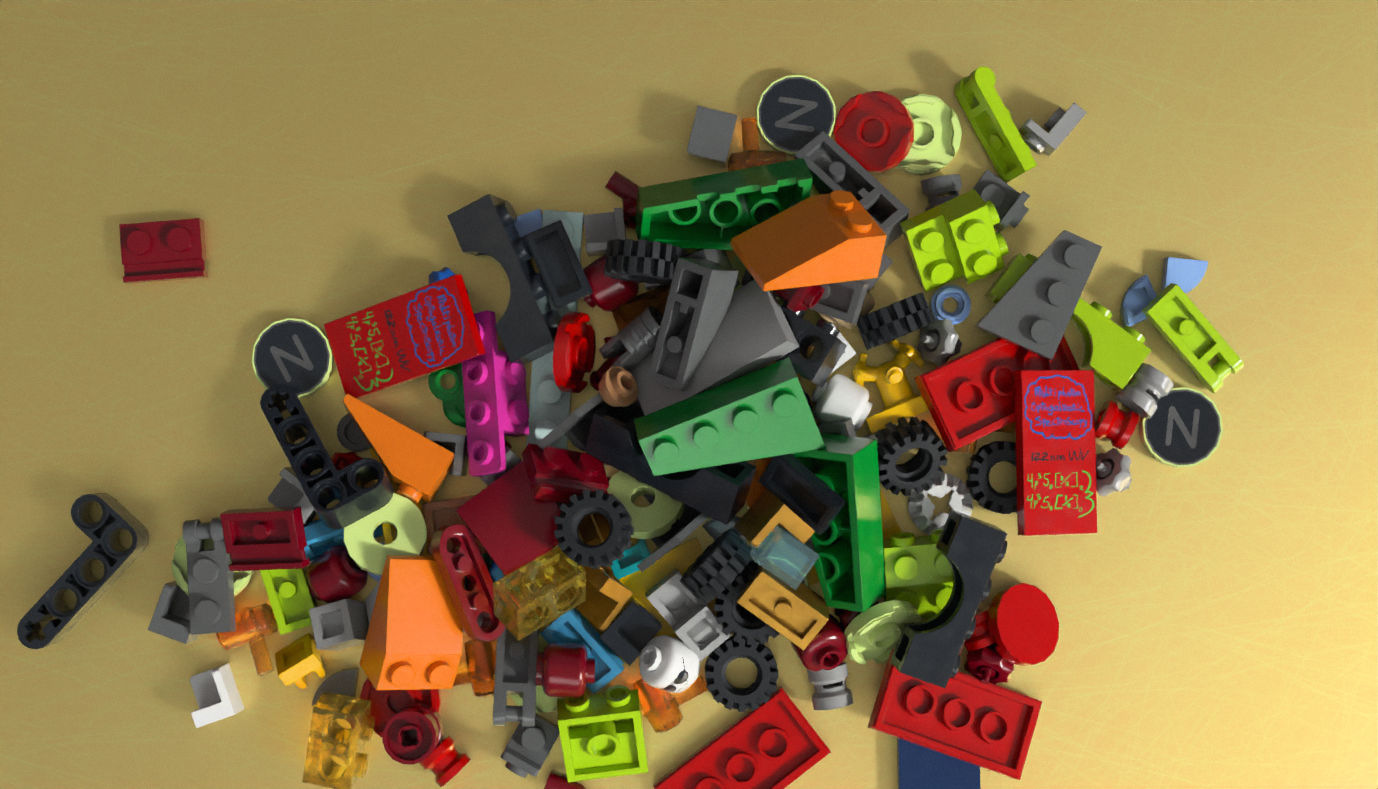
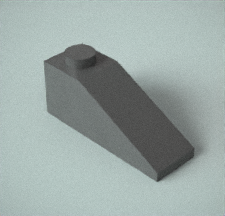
(837, 170)
(691, 319)

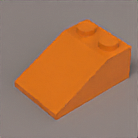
(813, 244)
(412, 628)

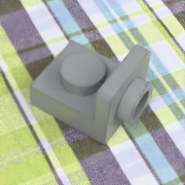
(1059, 127)

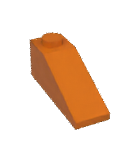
(408, 457)

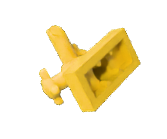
(892, 385)

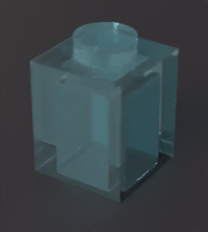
(784, 556)

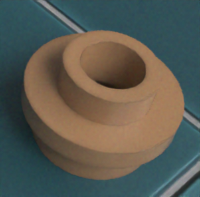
(618, 387)

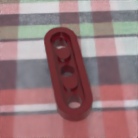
(467, 561)

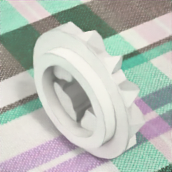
(921, 508)

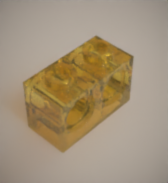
(539, 592)
(331, 739)

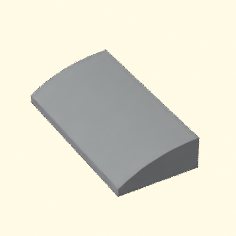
(746, 341)

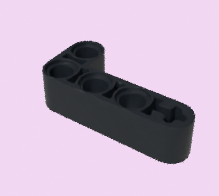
(311, 454)
(79, 576)

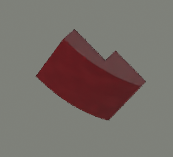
(511, 521)

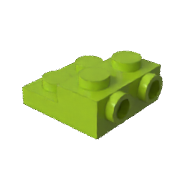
(955, 241)
(917, 572)
(602, 734)

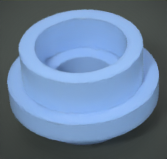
(959, 295)

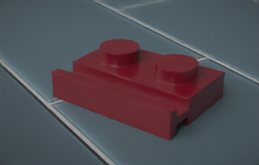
(163, 250)
(562, 473)
(265, 538)

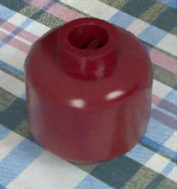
(607, 292)
(335, 576)
(826, 648)
(564, 669)

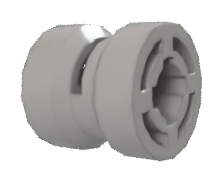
(1145, 390)
(830, 688)

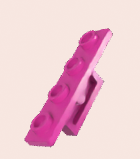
(493, 401)

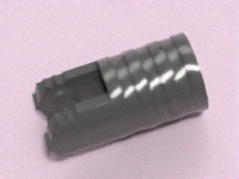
(637, 337)

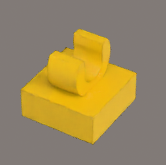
(298, 660)

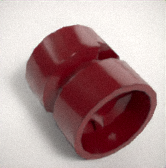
(413, 733)

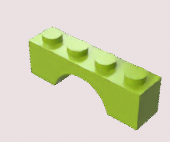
(1108, 348)

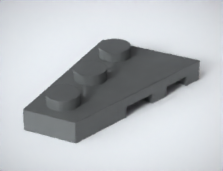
(1044, 297)

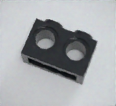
(819, 368)

